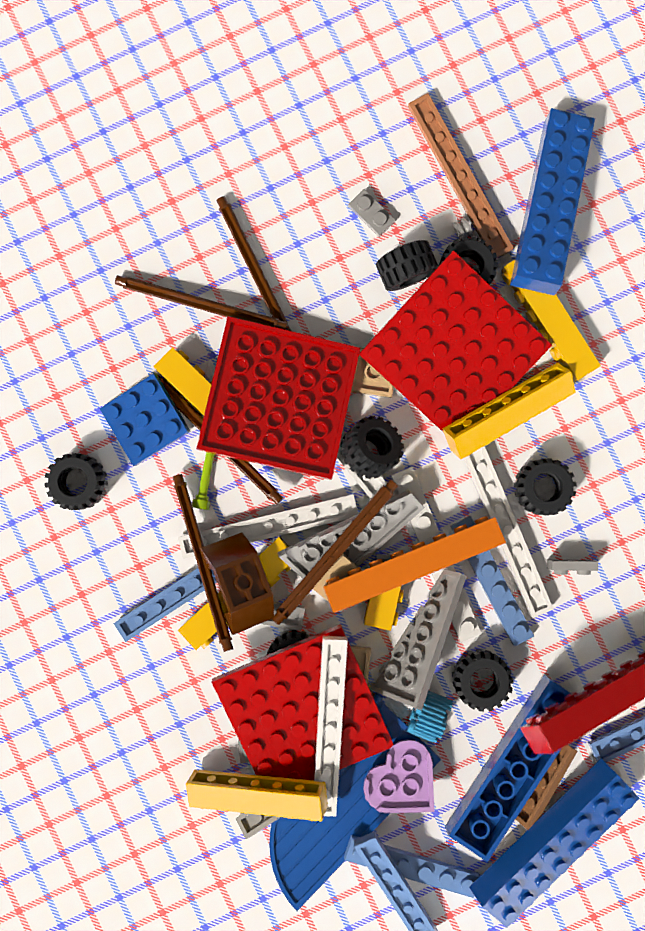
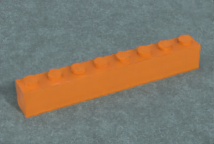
(413, 565)

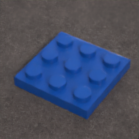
(145, 419)

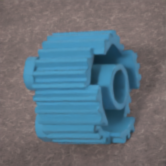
(431, 720)

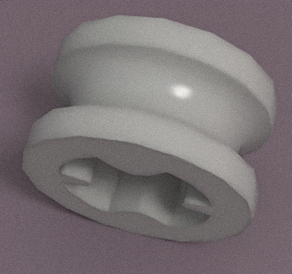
(463, 228)

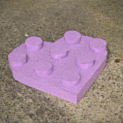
(403, 781)

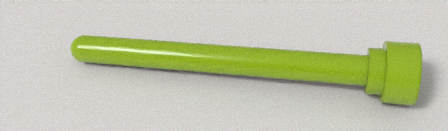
(201, 500)

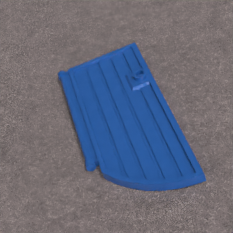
(311, 851)

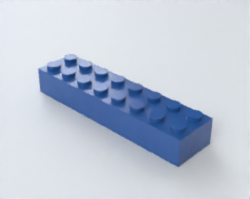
(552, 202)
(505, 780)
(553, 843)

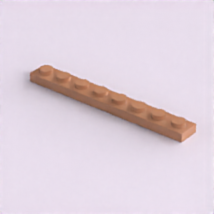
(459, 175)

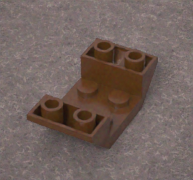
(240, 582)

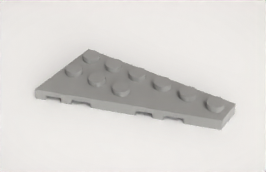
(382, 527)
(419, 648)

